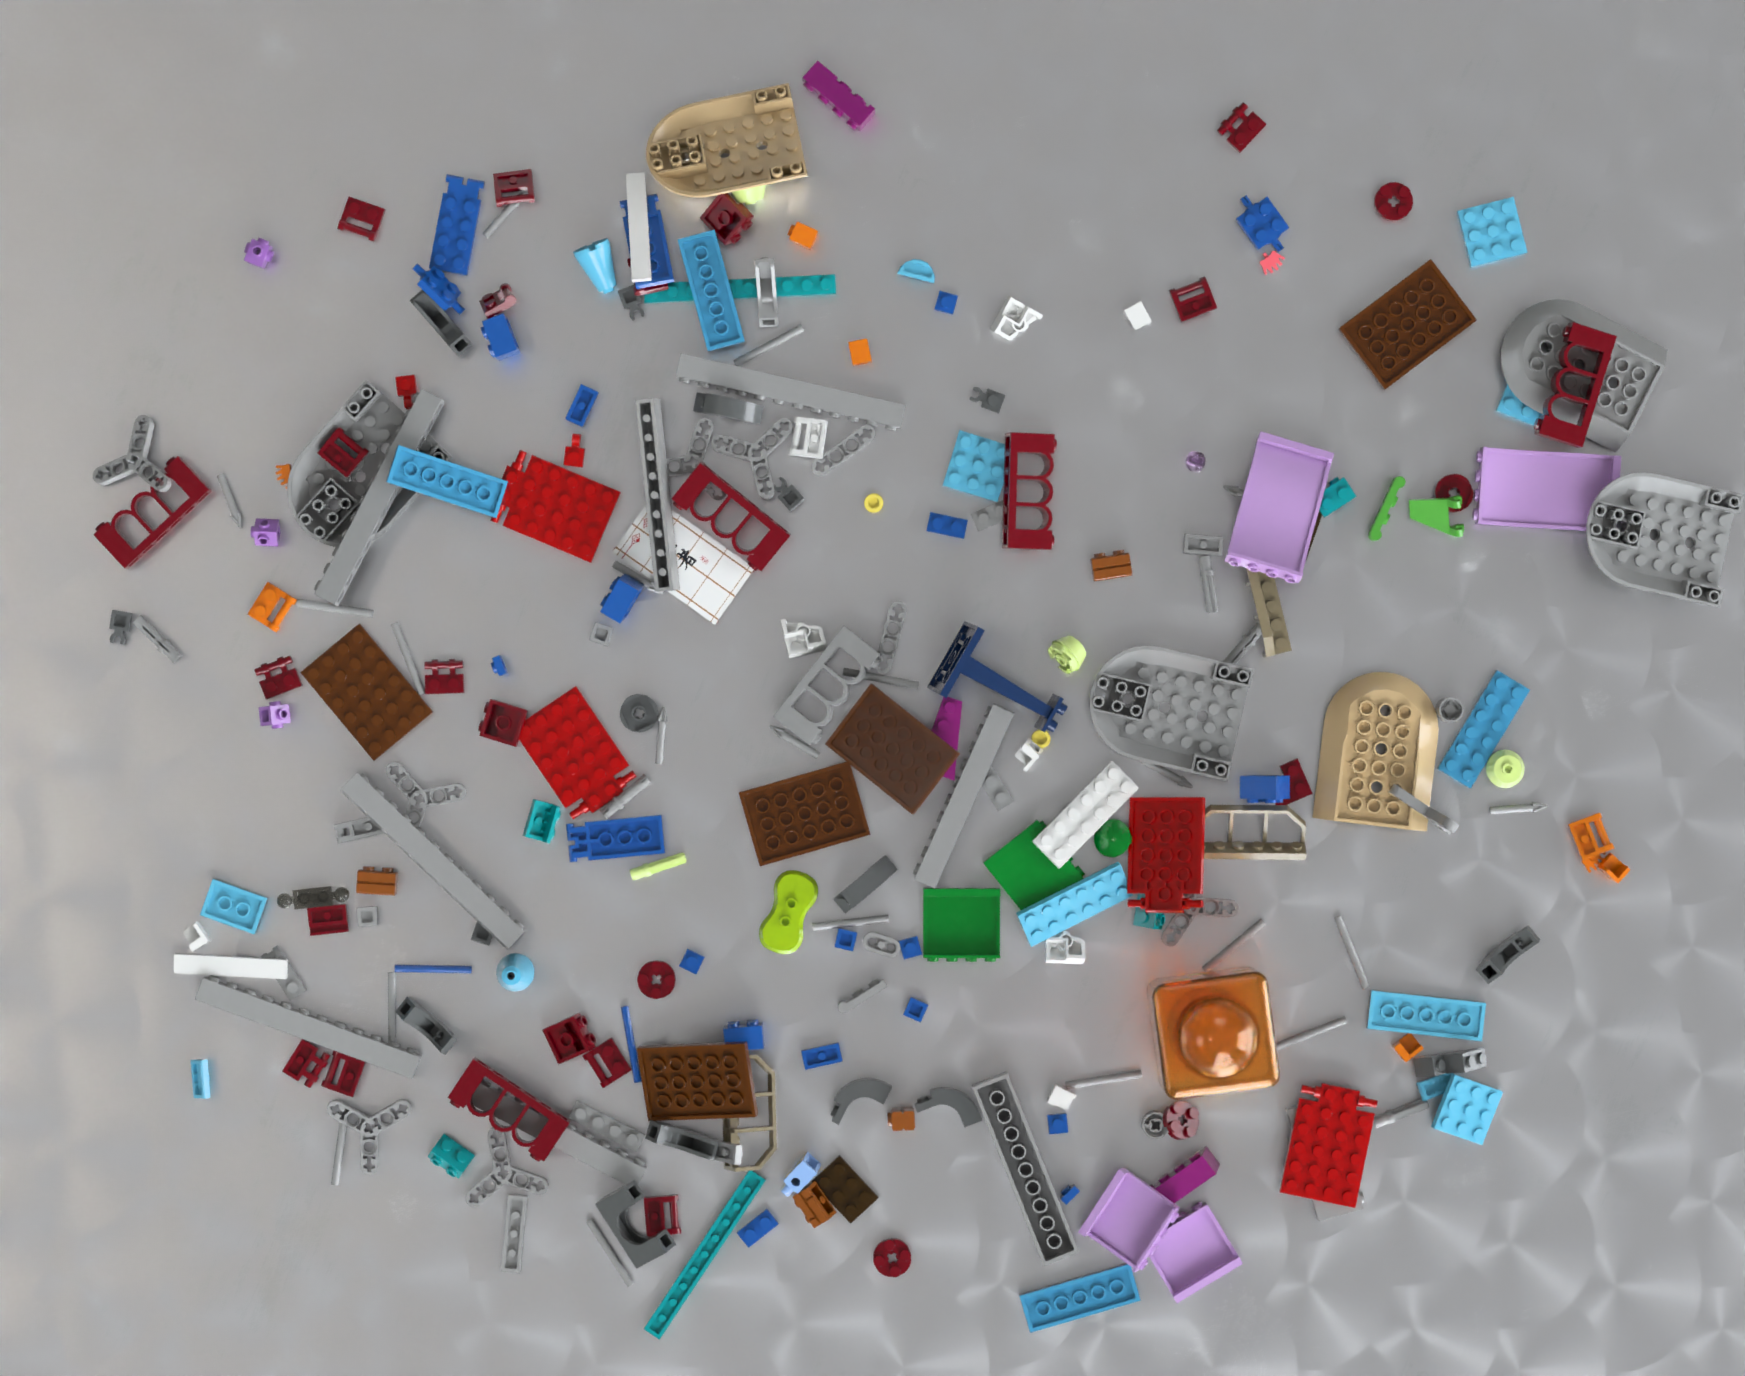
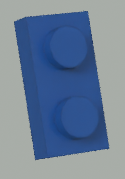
(582, 405)
(947, 525)
(821, 1056)
(757, 1228)

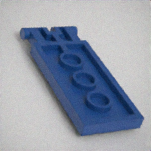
(456, 225)
(660, 261)
(616, 838)

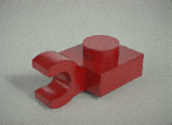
(406, 387)
(574, 455)

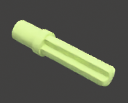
(650, 868)

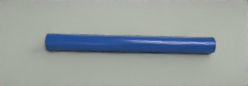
(433, 969)
(631, 1044)

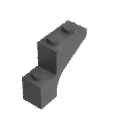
(441, 323)
(1452, 1062)
(682, 1139)

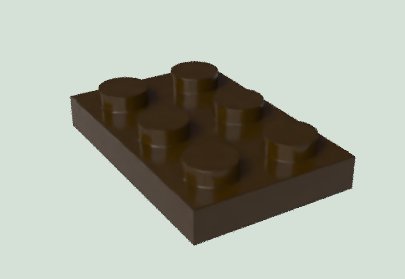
(845, 1189)

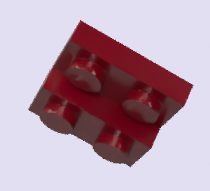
(727, 218)
(502, 722)
(569, 1038)

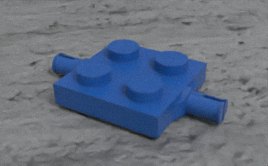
(1262, 223)
(439, 288)

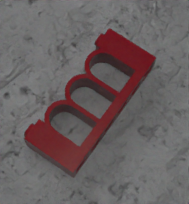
(1586, 338)
(1031, 444)
(767, 547)
(120, 548)
(470, 1081)

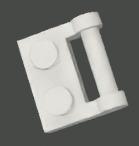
(814, 437)

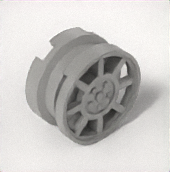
(1153, 1124)

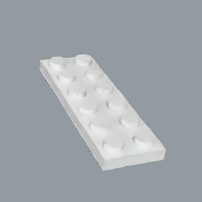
(1085, 814)

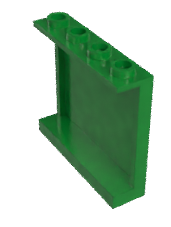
(1027, 872)
(961, 924)

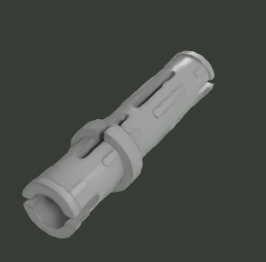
(156, 638)
(1244, 645)
(619, 801)

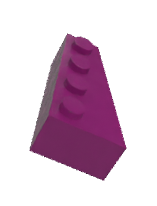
(839, 96)
(948, 726)
(1188, 1175)

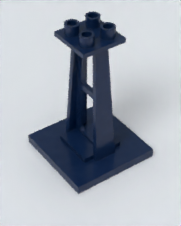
(959, 660)

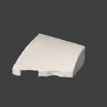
(1013, 318)
(802, 639)
(1064, 949)

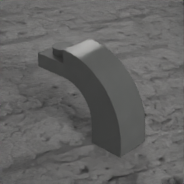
(728, 408)
(865, 884)
(1504, 954)
(427, 1024)
(859, 1088)
(954, 1098)

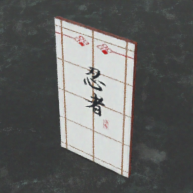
(706, 569)

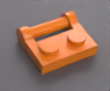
(266, 604)
(1585, 839)

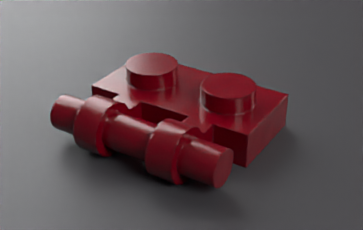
(1246, 130)
(446, 682)
(280, 683)
(300, 1060)

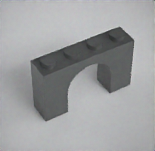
(638, 1247)

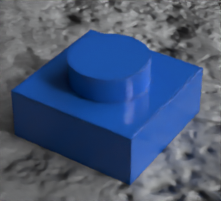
(946, 302)
(498, 665)
(845, 939)
(910, 947)
(691, 961)
(915, 1009)
(1057, 1123)
(1069, 1193)

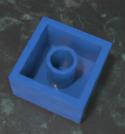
(500, 337)
(622, 597)
(1265, 788)
(750, 1032)

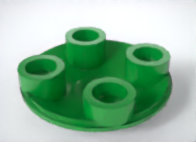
(1112, 838)

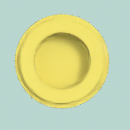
(873, 503)
(1041, 738)

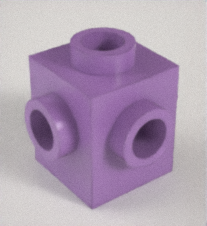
(258, 259)
(266, 532)
(274, 715)

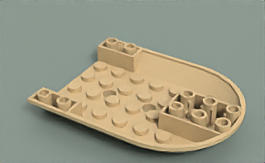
(689, 142)
(1350, 758)

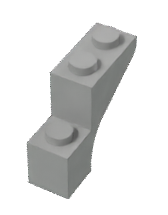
(766, 292)

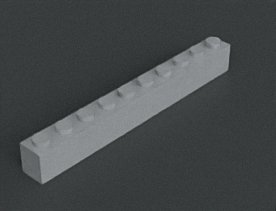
(657, 494)
(964, 795)
(572, 1142)

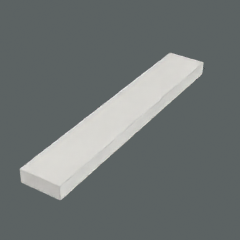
(638, 227)
(230, 966)

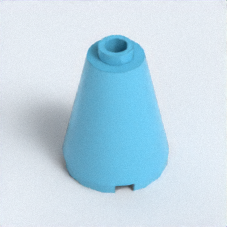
(598, 264)
(522, 969)

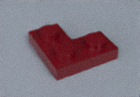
(1298, 783)

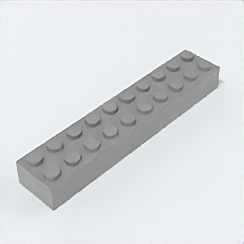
(1025, 1168)

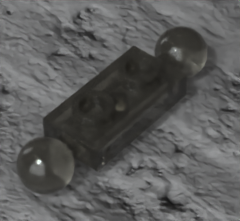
(313, 897)

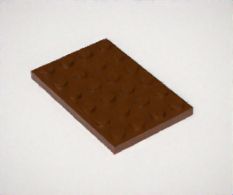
(1407, 324)
(366, 692)
(892, 748)
(804, 813)
(697, 1081)

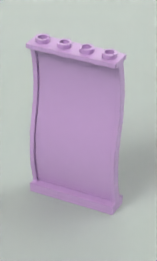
(1539, 487)
(1279, 507)

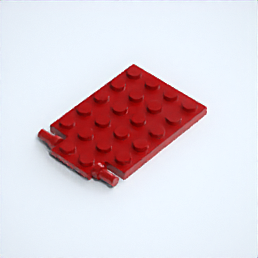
(556, 506)
(575, 753)
(1166, 852)
(1328, 1145)

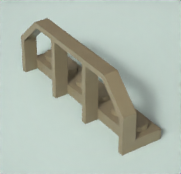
(1269, 613)
(1256, 850)
(731, 1129)

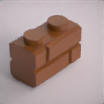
(1111, 566)
(377, 882)
(901, 1118)
(814, 1204)

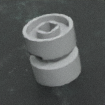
(1449, 709)

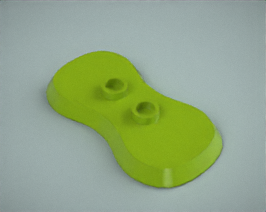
(783, 926)

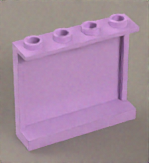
(1130, 1219)
(1194, 1252)

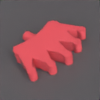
(1271, 260)

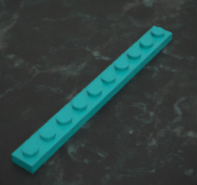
(747, 288)
(704, 1253)

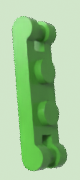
(1389, 501)

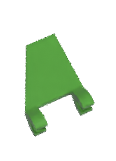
(1435, 513)

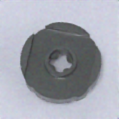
(644, 703)

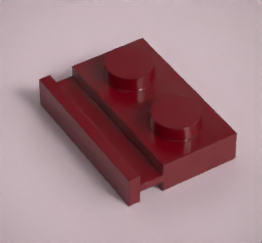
(328, 919)

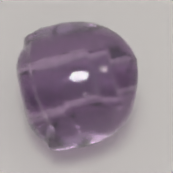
(1195, 461)

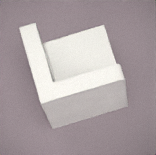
(1137, 315)
(1028, 753)
(196, 936)
(1060, 1097)

